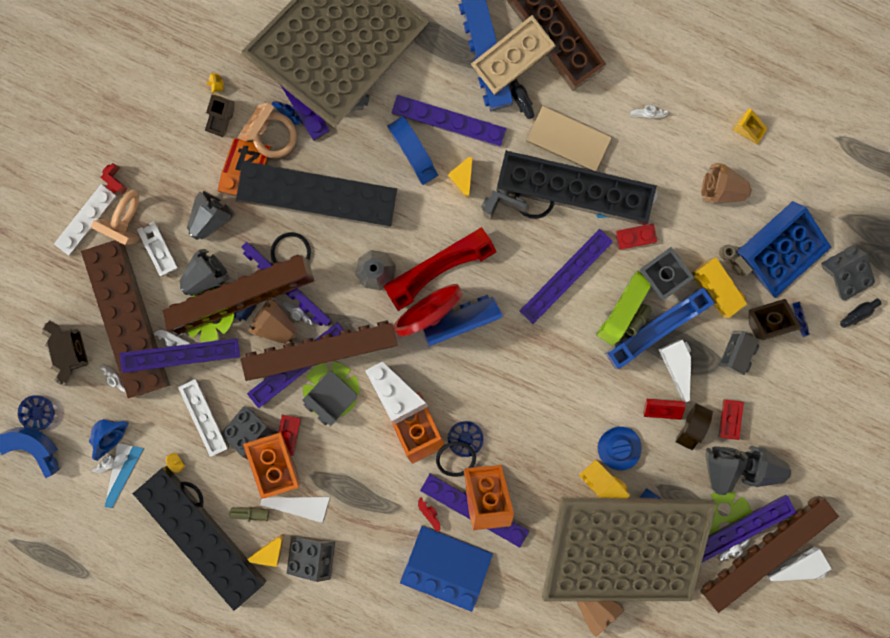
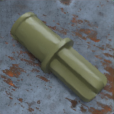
(639, 320)
(249, 514)

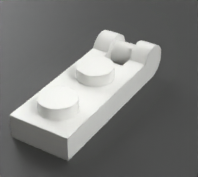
(158, 249)

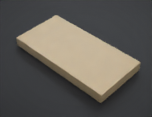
(513, 55)
(568, 139)

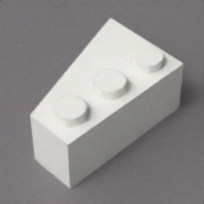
(394, 394)

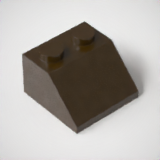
(772, 320)

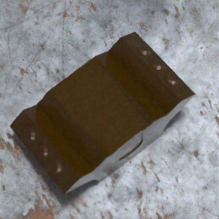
(65, 350)

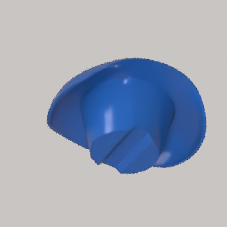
(619, 448)

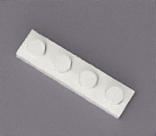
(80, 225)
(203, 417)

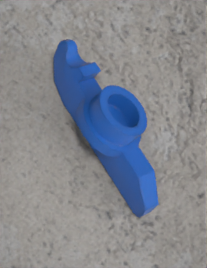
(288, 111)

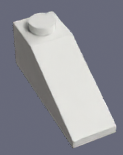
(678, 363)
(806, 565)

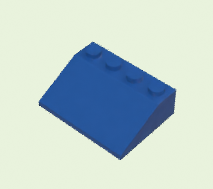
(784, 248)
(464, 319)
(446, 568)

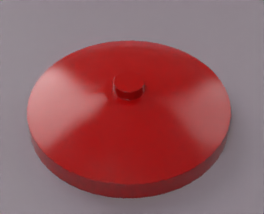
(428, 310)

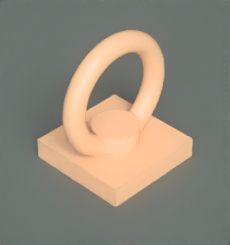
(257, 125)
(118, 229)

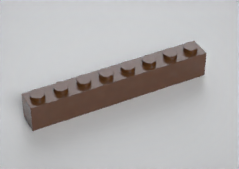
(238, 295)
(318, 352)
(769, 553)

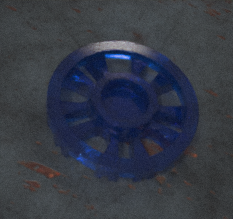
(799, 313)
(36, 412)
(466, 437)

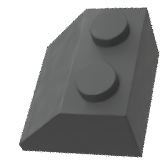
(666, 273)
(739, 352)

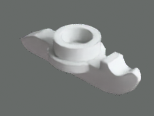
(649, 112)
(297, 313)
(170, 339)
(114, 379)
(110, 462)
(736, 550)

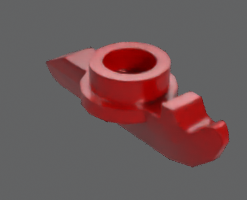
(430, 514)

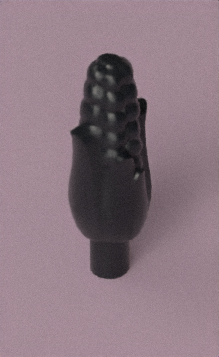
(522, 99)
(860, 313)

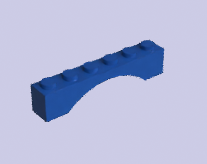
(659, 327)

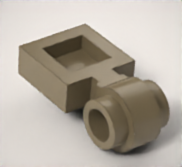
(739, 264)

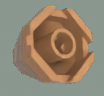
(724, 185)
(273, 324)
(599, 614)

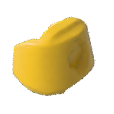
(215, 82)
(174, 463)

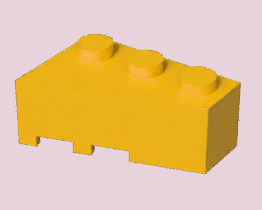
(719, 287)
(603, 482)

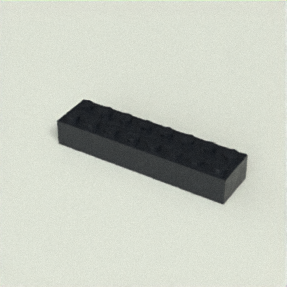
(576, 188)
(316, 194)
(199, 537)

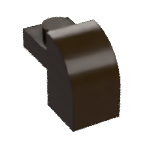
(220, 113)
(696, 427)

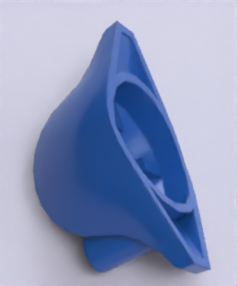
(105, 436)

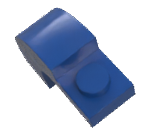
(413, 150)
(34, 443)

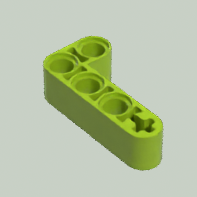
(625, 309)

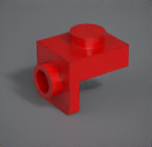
(112, 183)

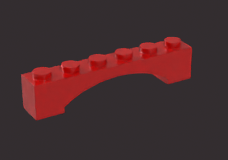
(470, 248)

